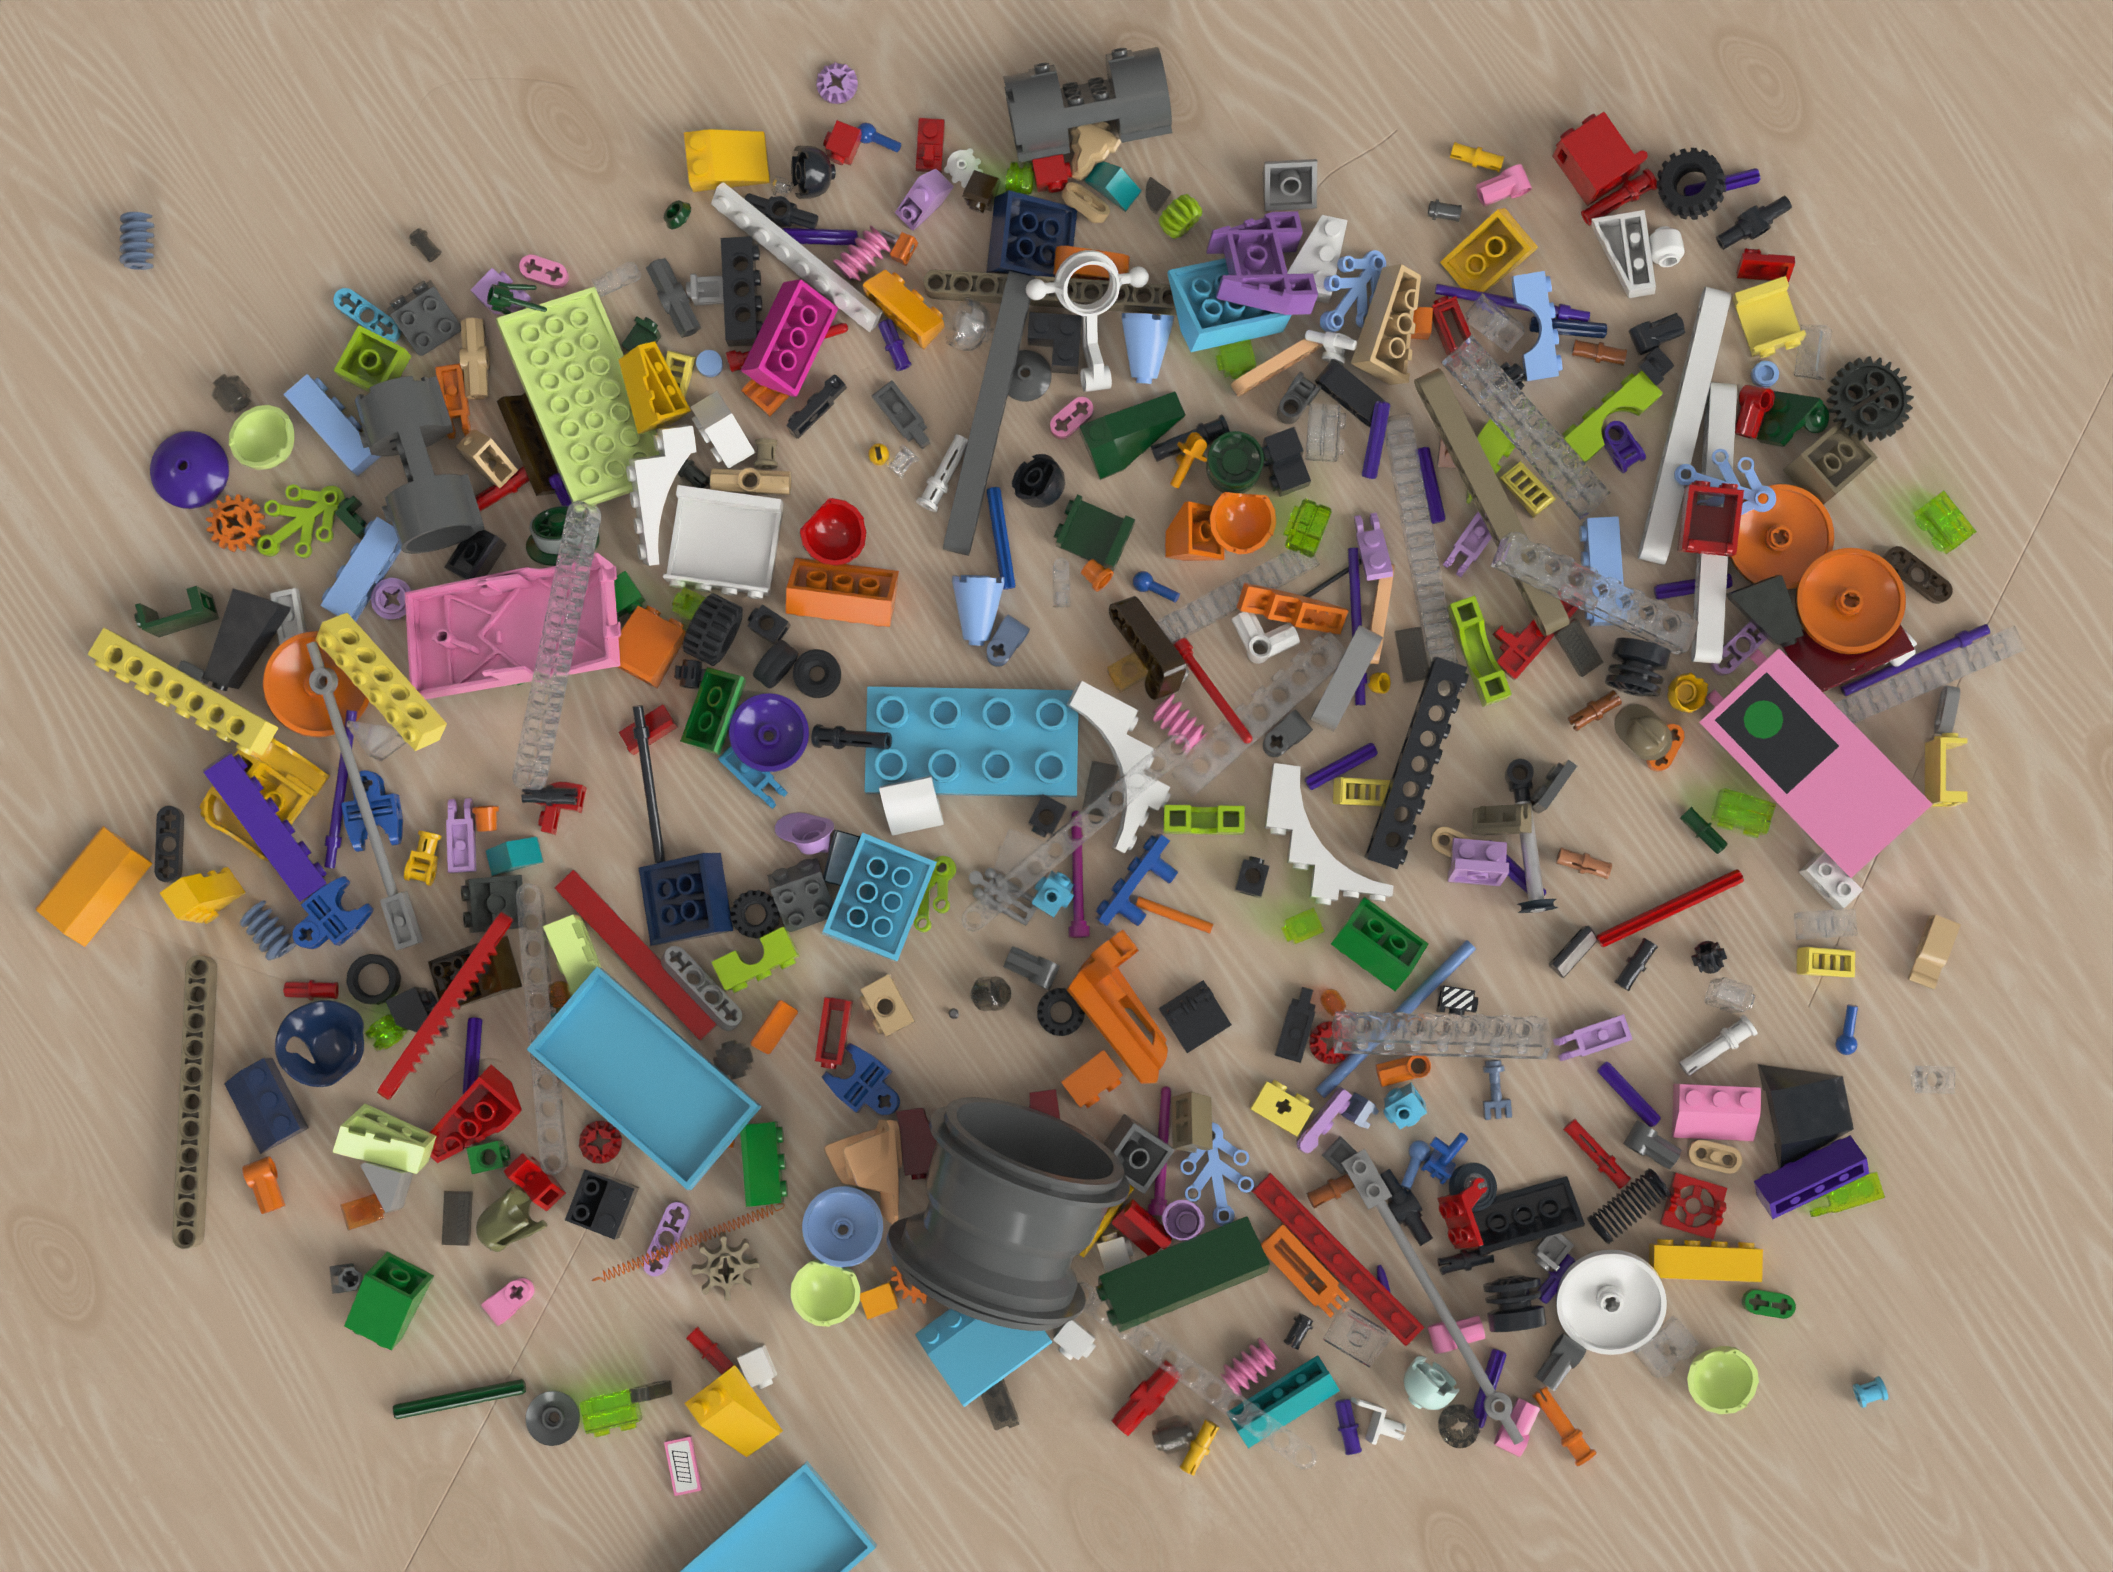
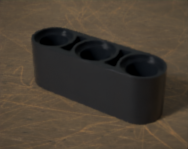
(1348, 391)

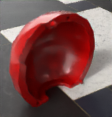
(834, 533)

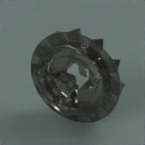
(1455, 1437)

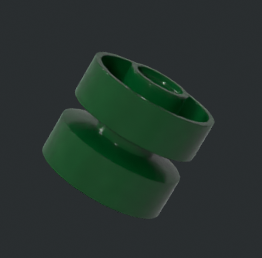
(1234, 462)

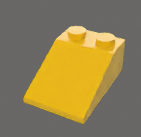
(726, 157)
(1489, 252)
(734, 1413)

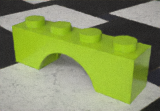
(1634, 397)
(1473, 641)

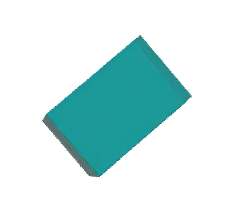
(1113, 184)
(514, 855)

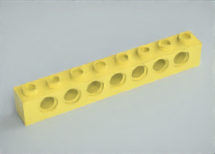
(256, 732)

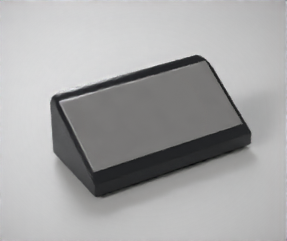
(839, 856)
(1573, 951)

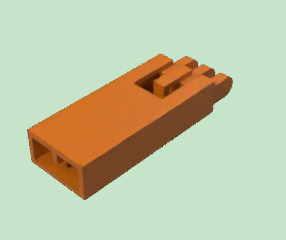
(1296, 1263)

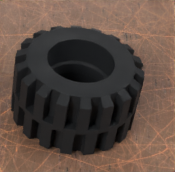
(1681, 165)
(712, 629)

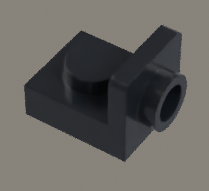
(1656, 365)

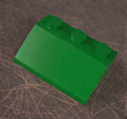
(713, 710)
(1380, 944)
(763, 1164)

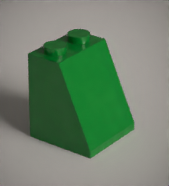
(388, 1300)

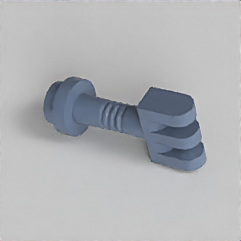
(1494, 1068)

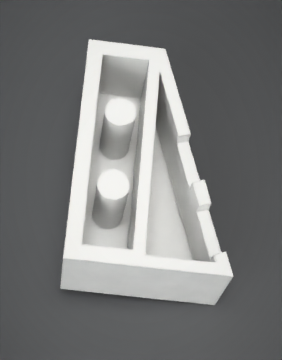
(1628, 250)
(1321, 253)

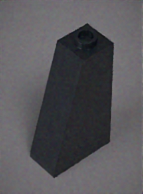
(242, 638)

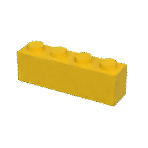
(1706, 1262)

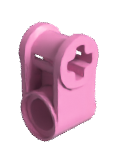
(506, 1302)

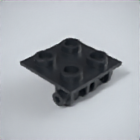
(1195, 1016)

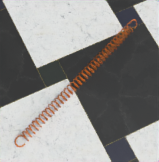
(681, 1242)

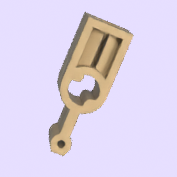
(1933, 950)

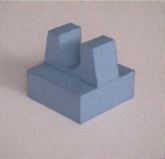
(1360, 1110)

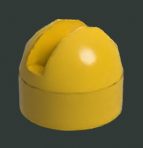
(884, 452)
(1384, 680)

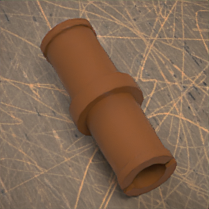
(1599, 352)
(1594, 710)
(1331, 1190)

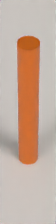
(1174, 915)

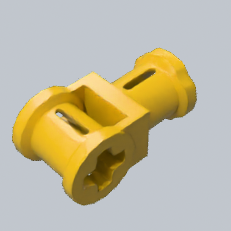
(423, 859)

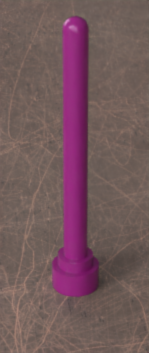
(1078, 926)
(1159, 1203)

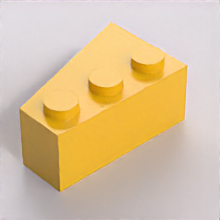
(651, 388)
(200, 897)

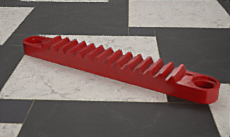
(444, 1007)

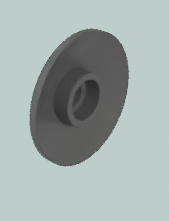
(1037, 383)
(539, 1421)

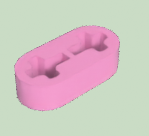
(545, 266)
(1067, 413)

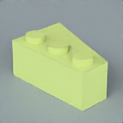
(573, 950)
(384, 1140)

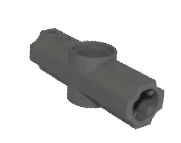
(673, 297)

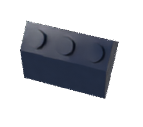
(265, 1104)

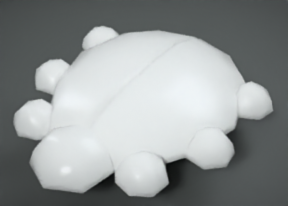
(961, 166)

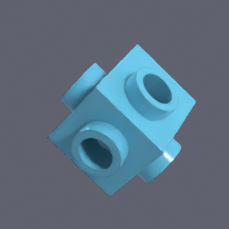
(1053, 893)
(1404, 1106)

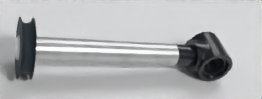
(1521, 790)

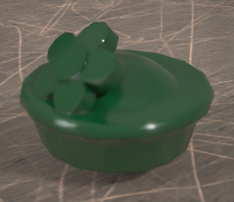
(677, 214)
(1817, 420)

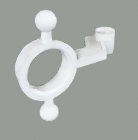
(1096, 375)

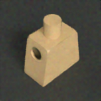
(481, 449)

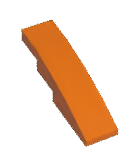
(1292, 608)

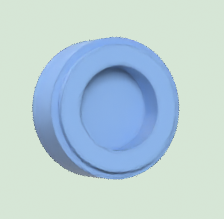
(709, 363)
(1764, 374)

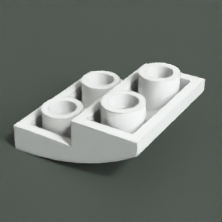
(911, 805)

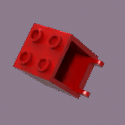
(1596, 157)
(1710, 528)

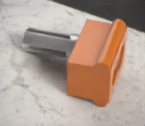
(903, 246)

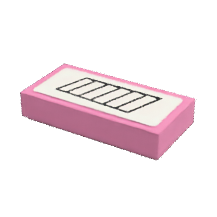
(683, 1465)

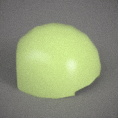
(262, 437)
(825, 1293)
(1722, 1380)

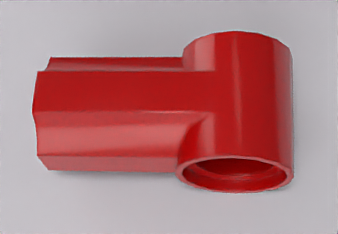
(1753, 403)

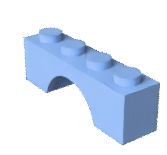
(1532, 292)

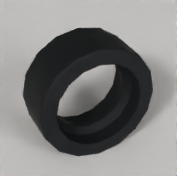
(353, 975)

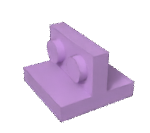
(1478, 862)

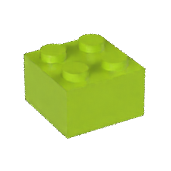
(371, 360)

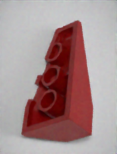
(480, 1112)

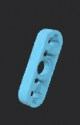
(357, 299)

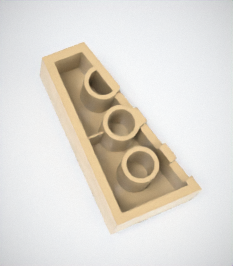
(1388, 327)

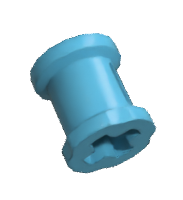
(1870, 1392)

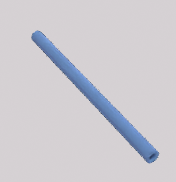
(1407, 1006)

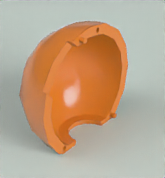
(1242, 521)

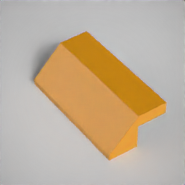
(93, 886)

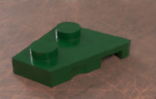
(1786, 417)

